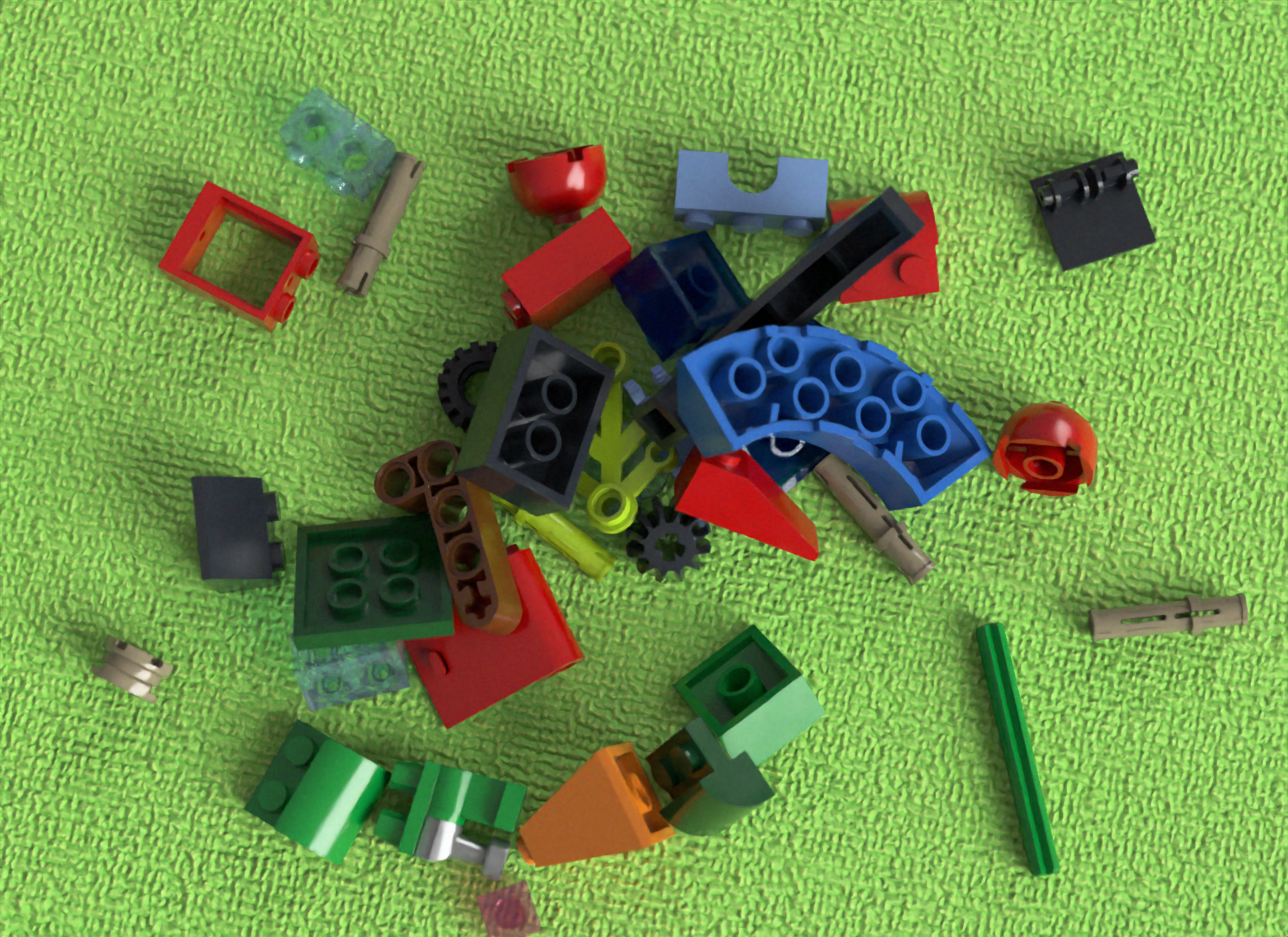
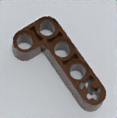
(482, 596)

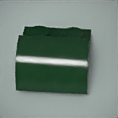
(703, 782)

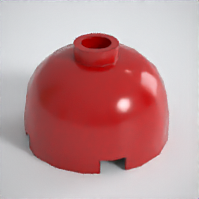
(559, 182)
(1048, 448)

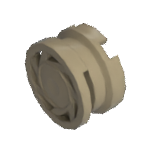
(131, 668)

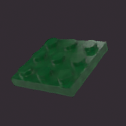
(370, 583)

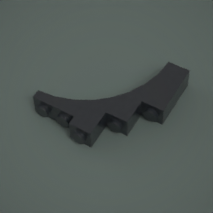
(798, 293)

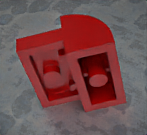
(908, 269)

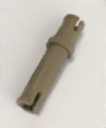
(373, 242)
(874, 518)
(1226, 609)

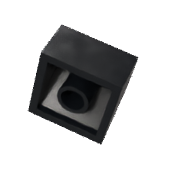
(237, 533)

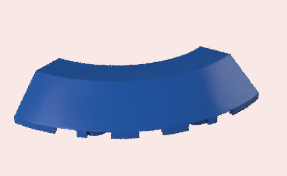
(833, 395)

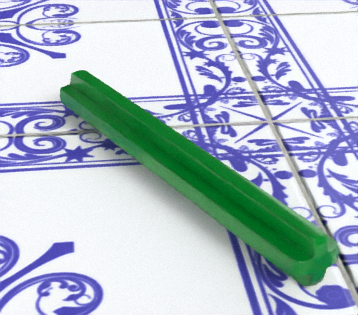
(1017, 750)

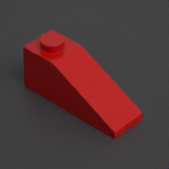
(744, 499)

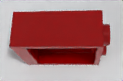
(199, 230)

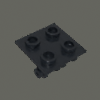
(1093, 210)

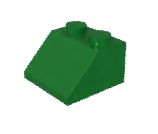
(750, 697)

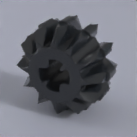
(667, 557)

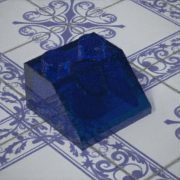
(679, 292)

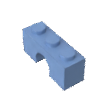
(709, 197)

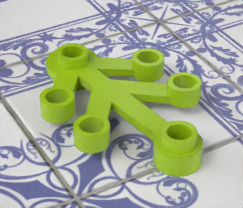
(614, 449)

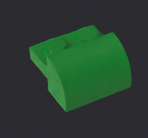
(318, 792)

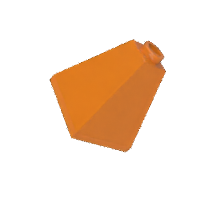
(597, 813)

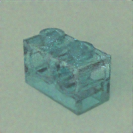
(345, 138)
(350, 672)

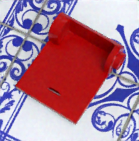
(491, 666)

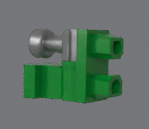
(439, 810)

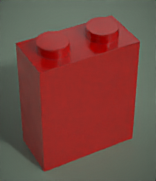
(565, 273)

